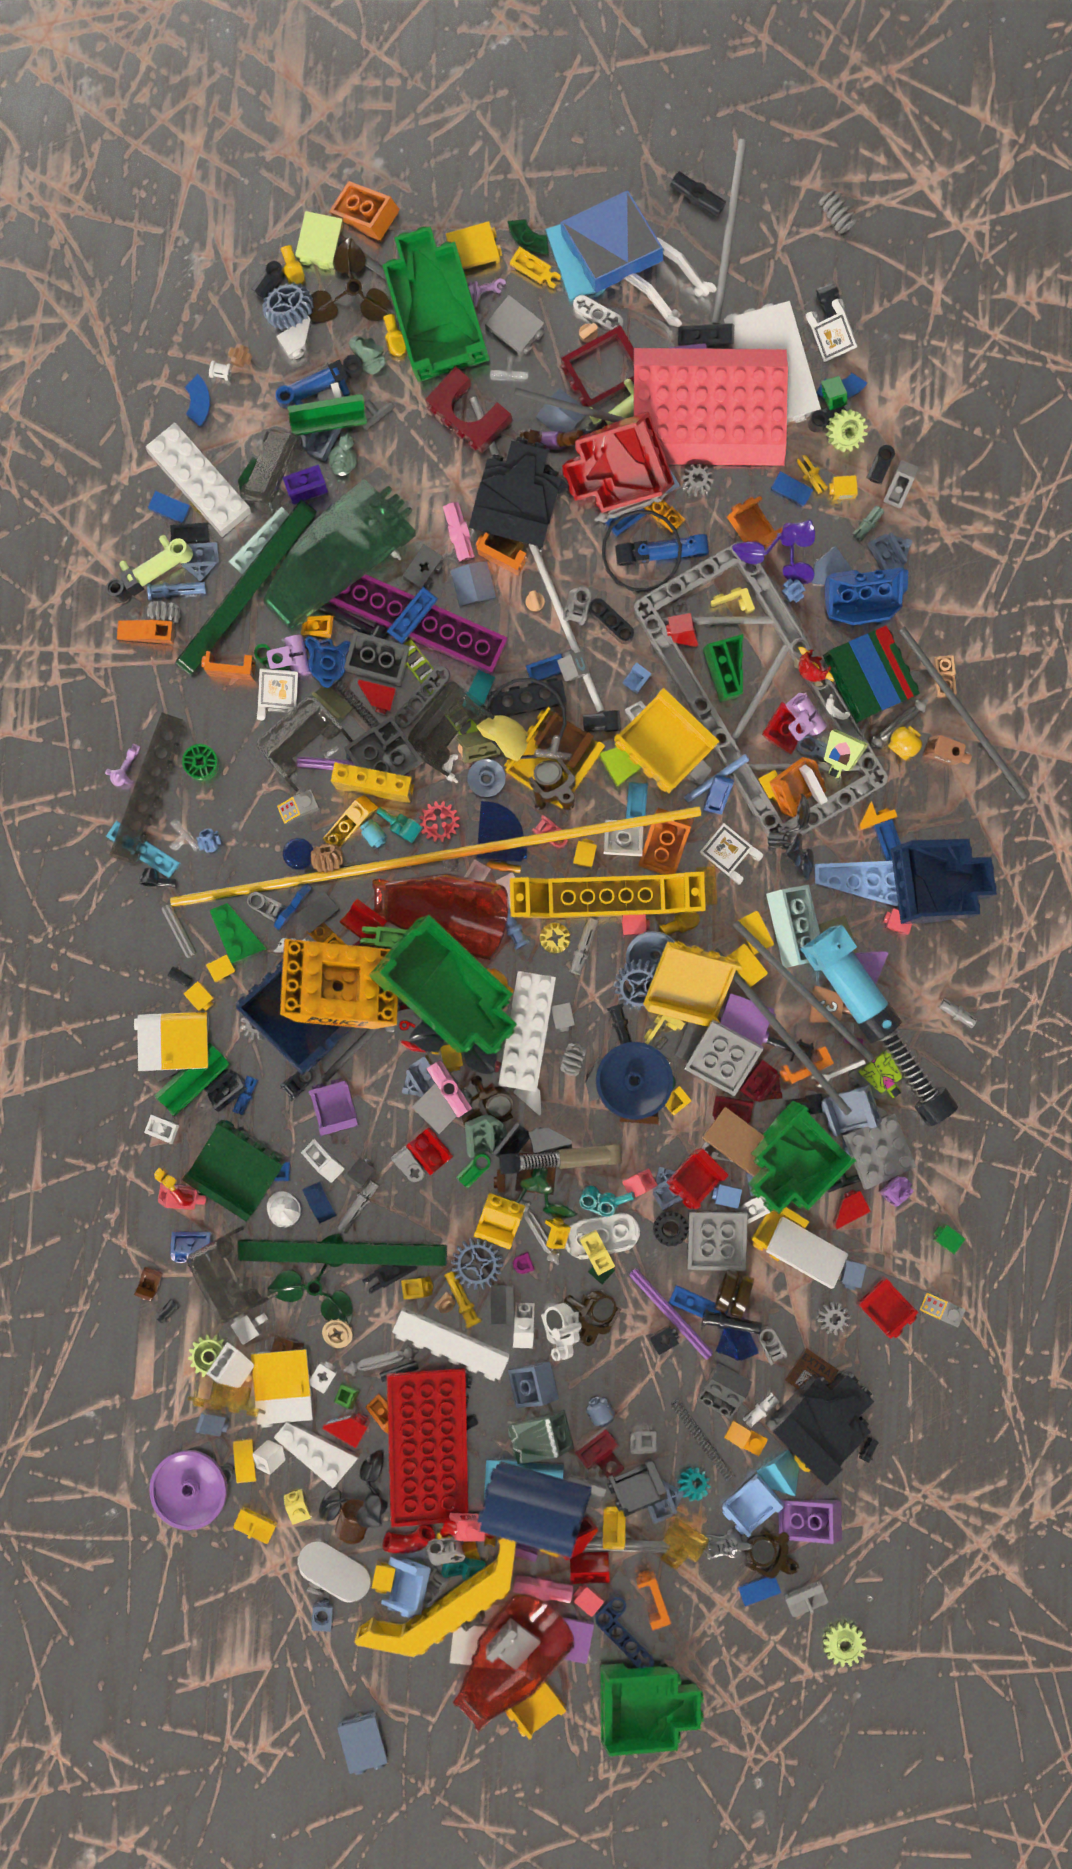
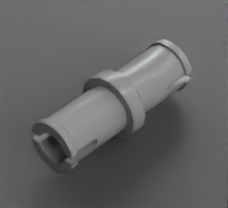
(958, 1013)

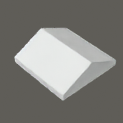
(624, 841)

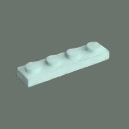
(255, 544)

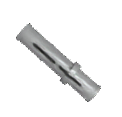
(583, 946)
(360, 1202)

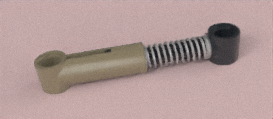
(562, 1158)

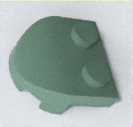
(484, 1134)

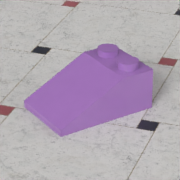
(811, 1520)

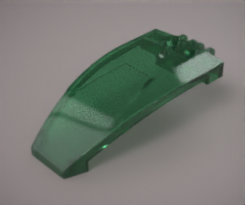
(338, 551)

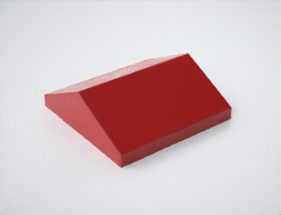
(778, 731)

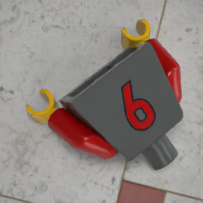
(406, 1022)

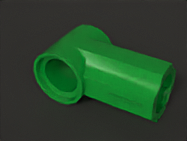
(275, 658)
(473, 1171)

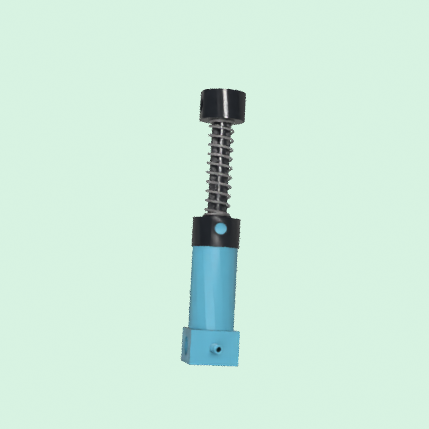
(874, 1015)

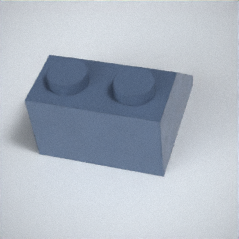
(533, 1385)

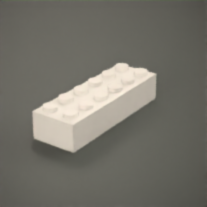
(198, 479)
(525, 1047)
(450, 1343)

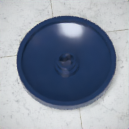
(634, 1080)

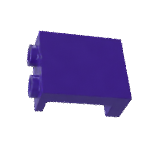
(305, 484)

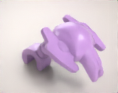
(475, 290)
(119, 777)

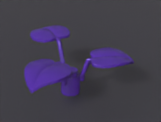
(800, 533)

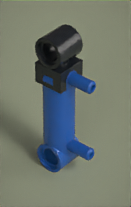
(320, 381)
(643, 551)

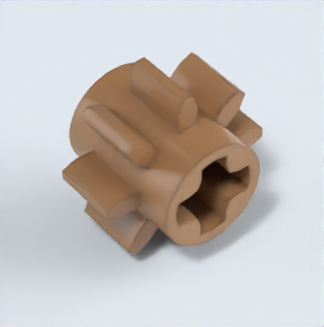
(239, 355)

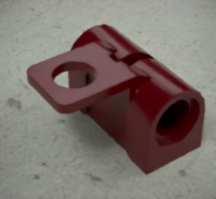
(600, 1452)

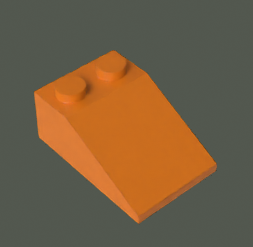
(365, 210)
(665, 845)

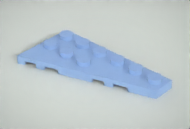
(862, 879)

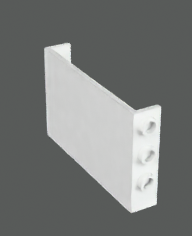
(776, 329)

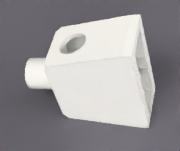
(231, 1367)

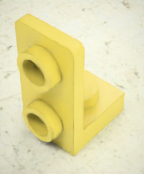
(745, 602)
(672, 1023)

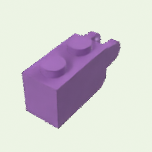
(897, 1190)

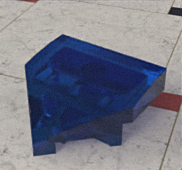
(737, 1344)

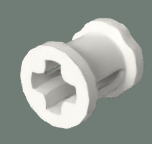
(220, 370)

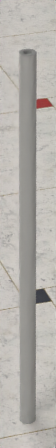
(729, 231)

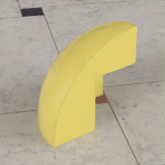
(507, 734)

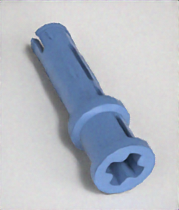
(166, 590)
(515, 932)

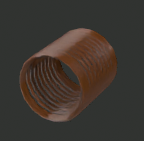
(344, 1519)

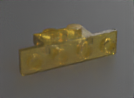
(228, 1397)

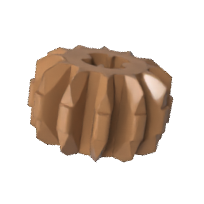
(327, 857)

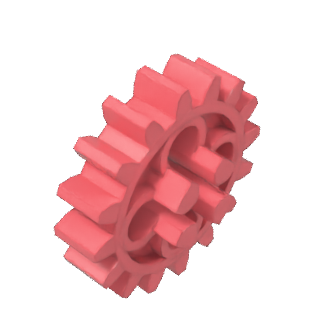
(448, 828)

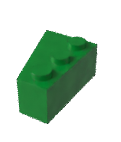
(725, 666)
(236, 935)

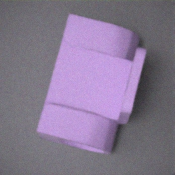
(293, 655)
(806, 715)

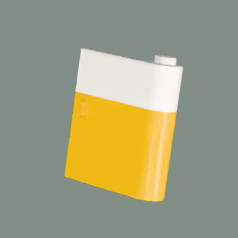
(172, 1041)
(282, 1386)

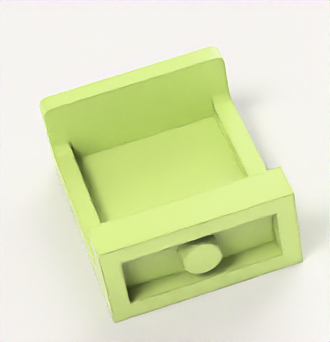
(318, 240)

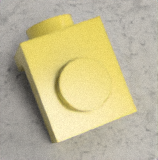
(296, 1507)

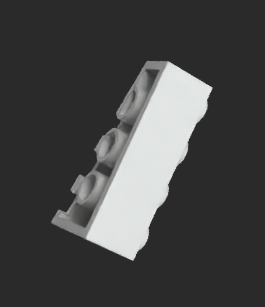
(318, 1453)

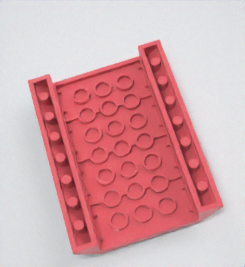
(715, 403)

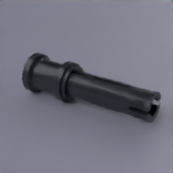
(620, 1023)
(722, 1321)

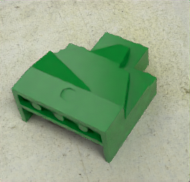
(796, 1161)
(646, 1709)

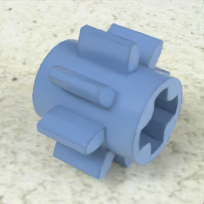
(793, 590)
(208, 840)

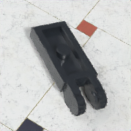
(388, 1274)

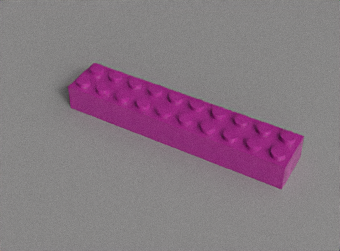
(437, 630)

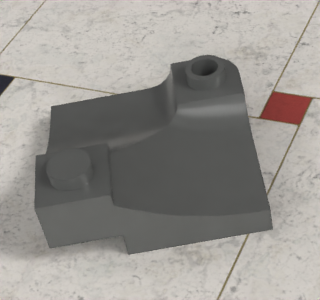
(384, 750)

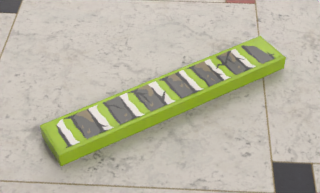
(421, 669)

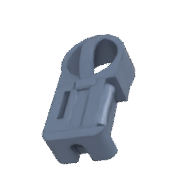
(818, 749)

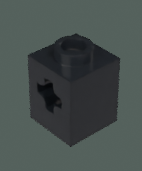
(662, 1347)

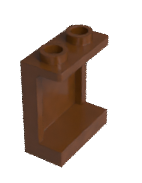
(573, 739)

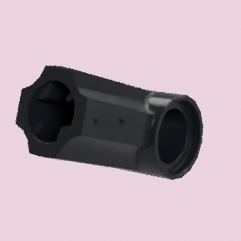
(267, 281)
(826, 296)
(824, 415)
(880, 465)
(607, 721)
(812, 1102)

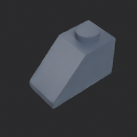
(212, 1423)

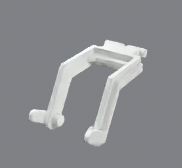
(702, 287)

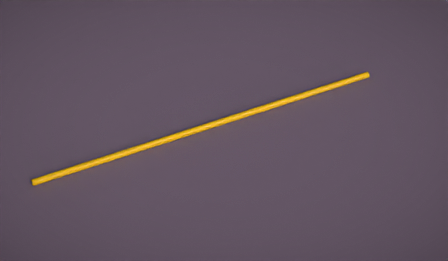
(436, 856)

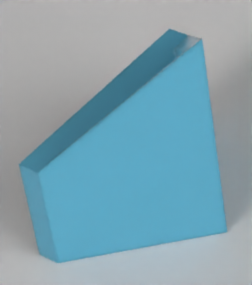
(781, 1473)

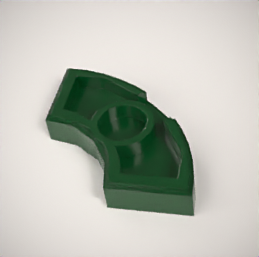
(527, 239)

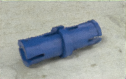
(244, 1098)

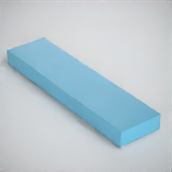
(149, 854)

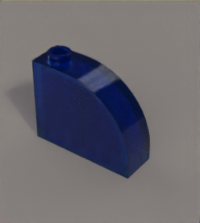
(499, 824)

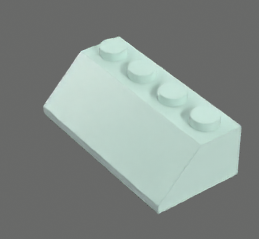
(793, 922)

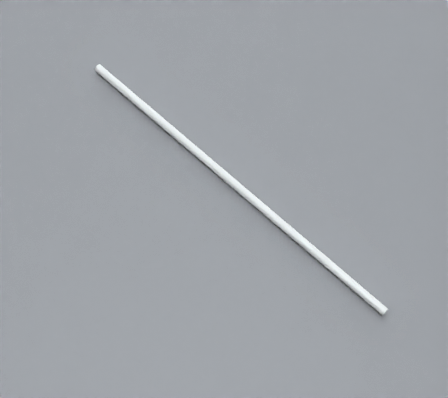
(549, 585)

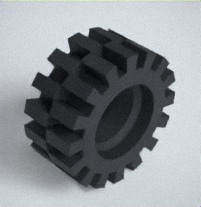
(682, 1228)

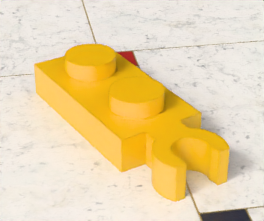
(533, 267)

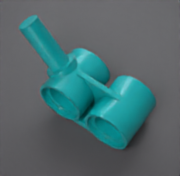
(401, 825)
(598, 1201)

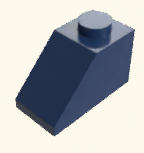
(319, 1202)

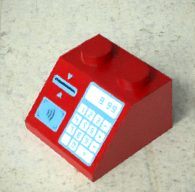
(348, 1427)

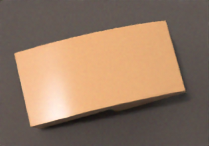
(946, 668)

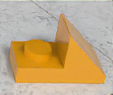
(318, 626)
(870, 817)
(746, 1438)

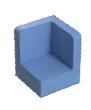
(637, 678)

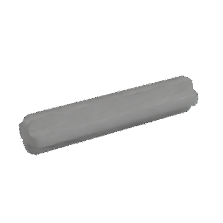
(178, 930)

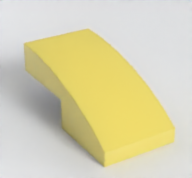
(597, 1252)

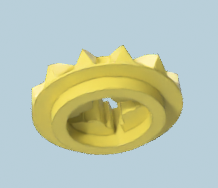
(549, 945)

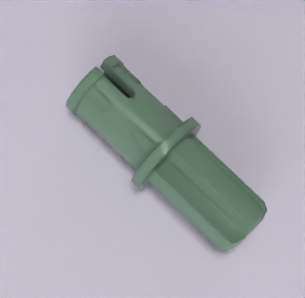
(868, 523)

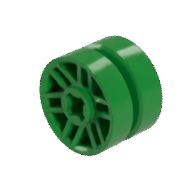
(201, 772)

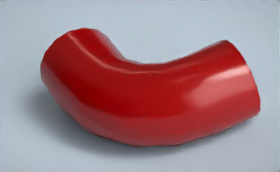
(408, 1542)

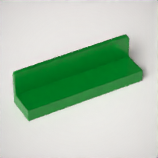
(327, 415)
(191, 1082)

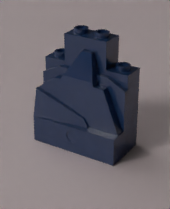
(940, 880)

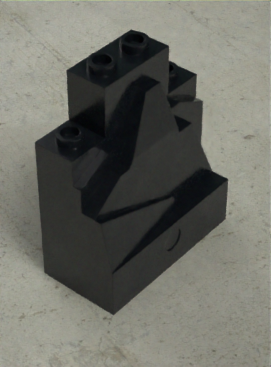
(517, 494)
(823, 1423)

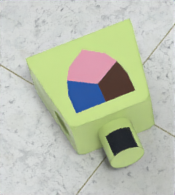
(843, 752)

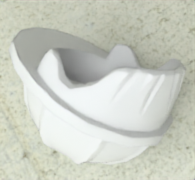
(283, 1209)

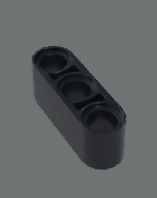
(607, 612)

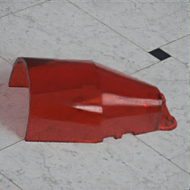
(465, 907)
(495, 1685)

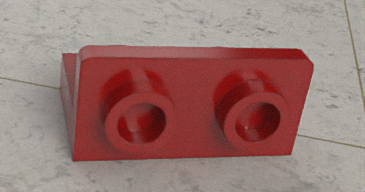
(429, 1151)

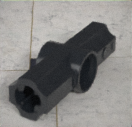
(688, 186)

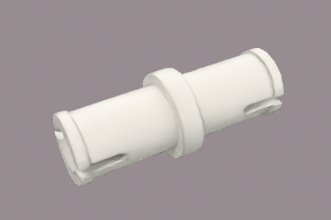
(761, 1410)

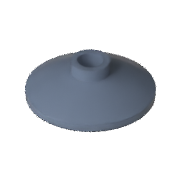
(479, 770)

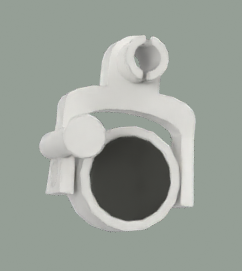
(560, 1321)

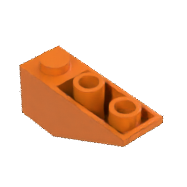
(146, 631)

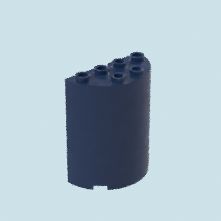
(297, 1041)
(534, 1508)

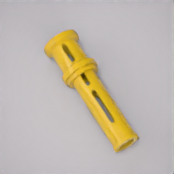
(465, 1307)

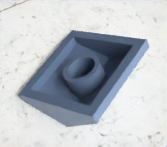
(558, 418)
(473, 583)

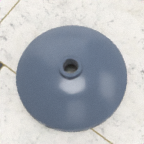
(644, 946)

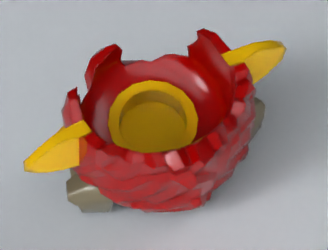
(811, 668)

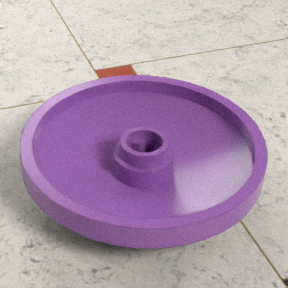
(188, 1490)

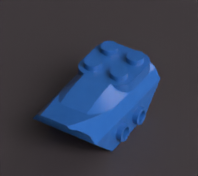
(865, 596)

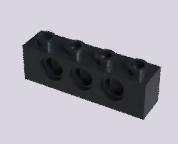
(536, 704)

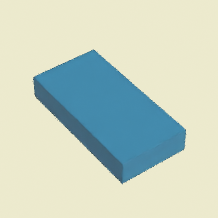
(636, 800)

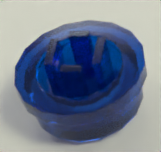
(297, 853)

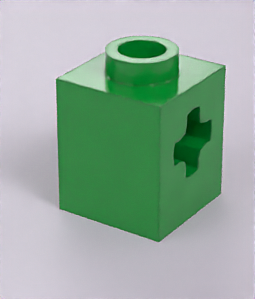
(834, 392)
(948, 1238)

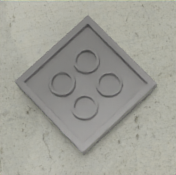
(723, 1057)
(879, 1151)
(717, 1240)

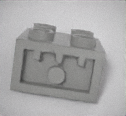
(512, 1644)

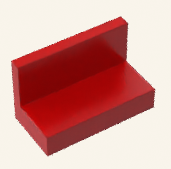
(361, 916)
(590, 1568)

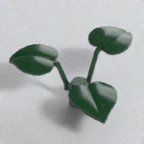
(539, 1184)
(290, 1290)

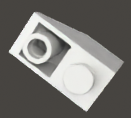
(523, 1325)

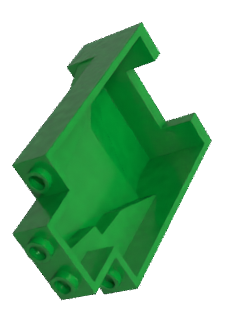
(434, 306)
(446, 988)

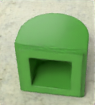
(346, 1396)

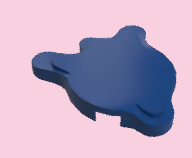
(326, 660)

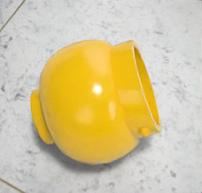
(905, 742)

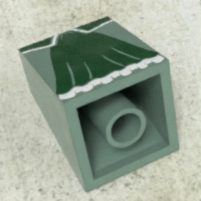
(540, 1437)

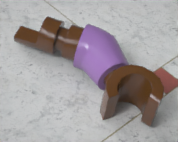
(554, 440)

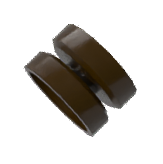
(735, 1294)

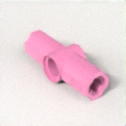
(458, 531)
(442, 1077)
(543, 1588)

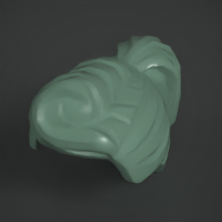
(369, 353)
(343, 457)

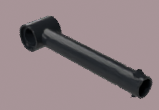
(353, 622)

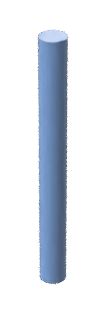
(725, 772)

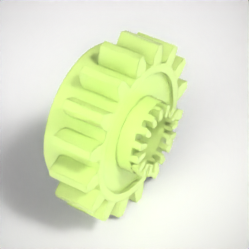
(837, 427)
(198, 1353)
(847, 1654)

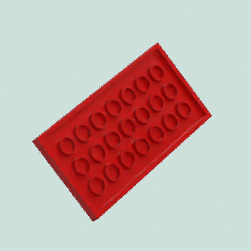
(427, 1446)

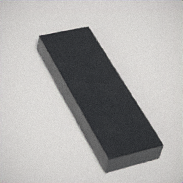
(710, 334)

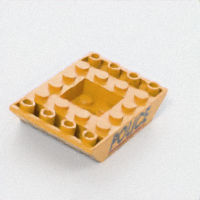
(308, 989)

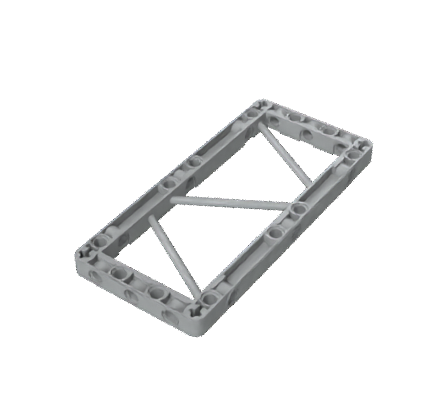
(692, 691)

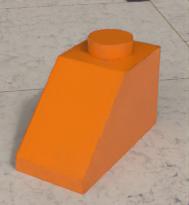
(378, 1411)

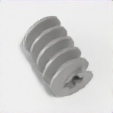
(837, 212)

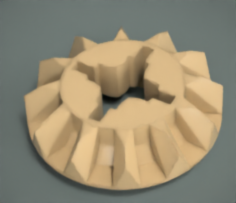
(334, 1339)

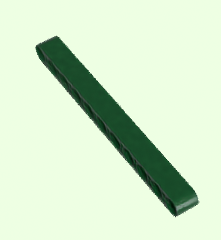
(246, 587)
(342, 1252)

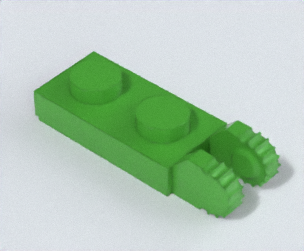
(385, 936)

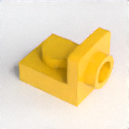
(558, 1234)
(417, 1287)

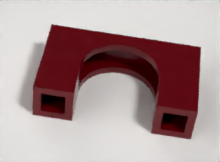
(479, 433)

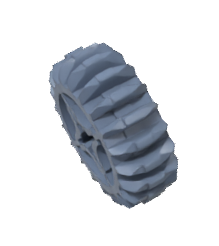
(287, 305)
(629, 974)
(481, 1280)

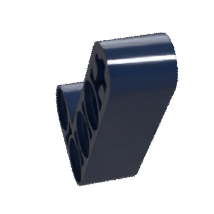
(627, 1636)

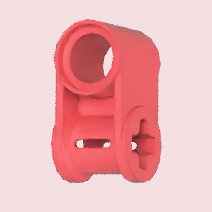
(550, 827)

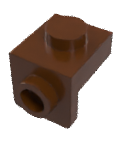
(499, 1182)
(148, 1284)
(283, 1344)

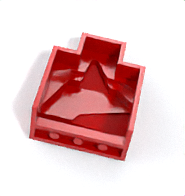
(619, 464)

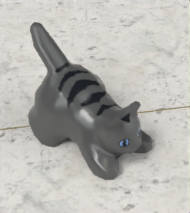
(727, 1545)

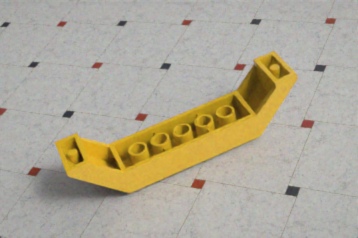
(607, 896)
(444, 1614)

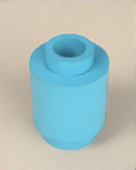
(373, 833)

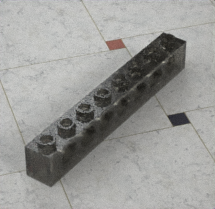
(165, 724)

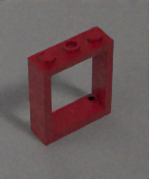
(576, 383)

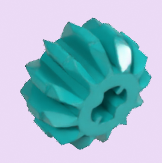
(700, 1481)

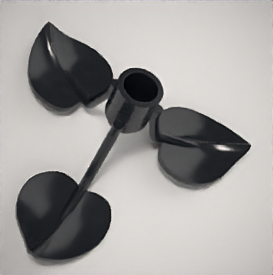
(795, 851)
(430, 1041)
(374, 1506)

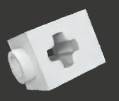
(316, 1382)

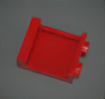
(696, 1178)
(888, 1308)

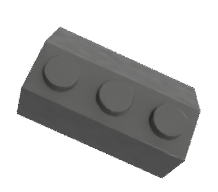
(377, 658)

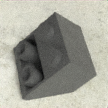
(724, 1391)

